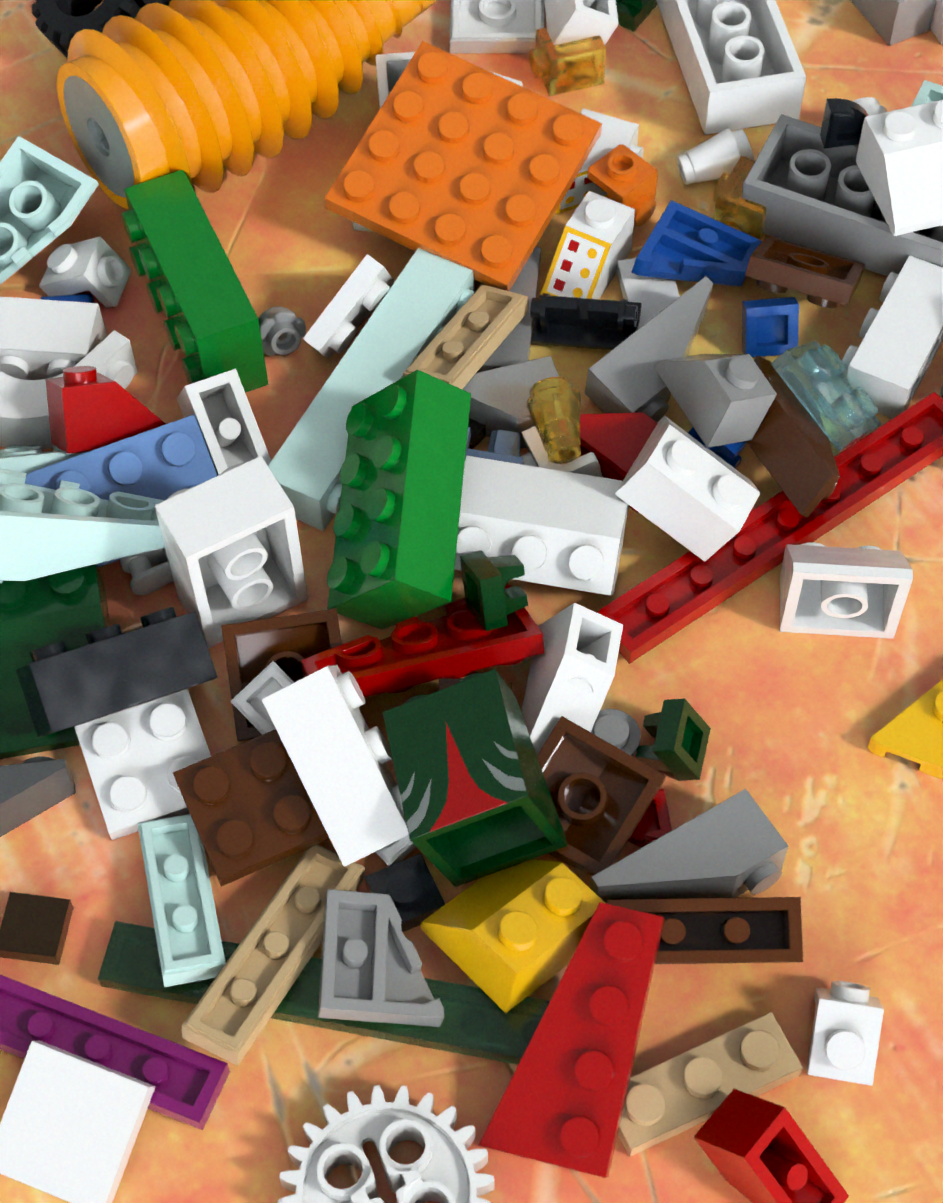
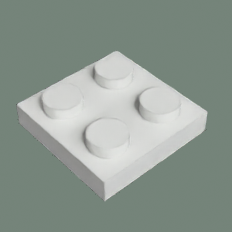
(135, 757)

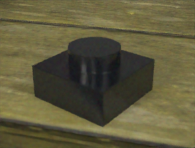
(410, 889)

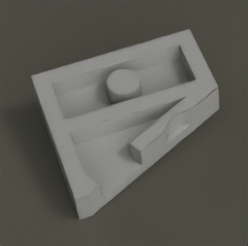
(370, 965)

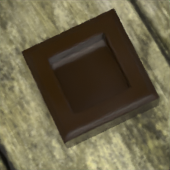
(35, 928)

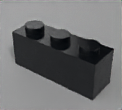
(115, 670)

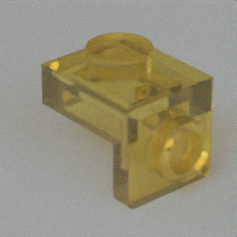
(568, 64)
(732, 208)

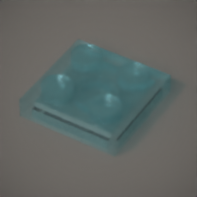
(819, 385)

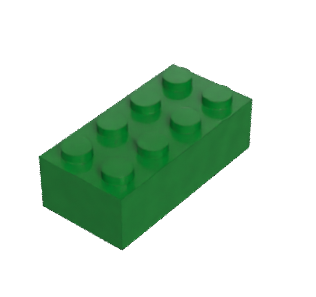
(193, 282)
(400, 501)

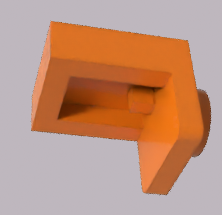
(627, 181)

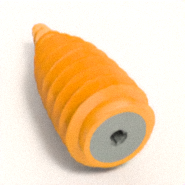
(214, 82)

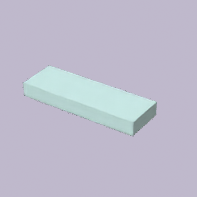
(181, 900)

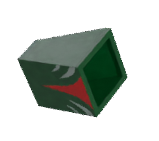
(471, 779)

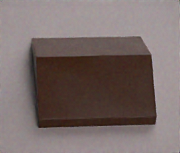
(282, 639)
(595, 793)

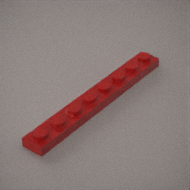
(694, 587)

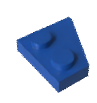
(695, 246)

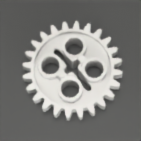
(440, 1175)

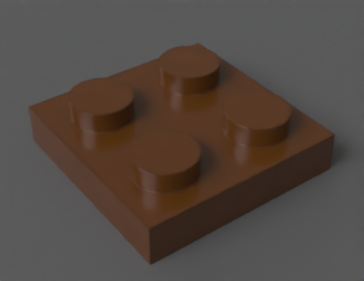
(821, 275)
(249, 807)

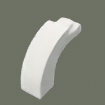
(25, 404)

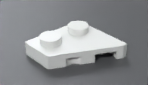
(350, 308)

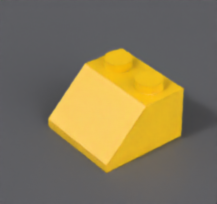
(514, 928)

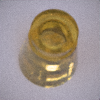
(556, 415)

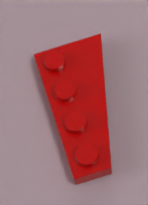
(431, 650)
(579, 1063)

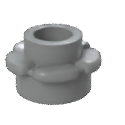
(276, 322)

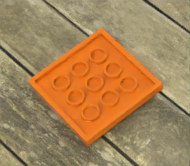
(463, 166)

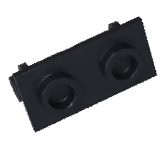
(583, 321)

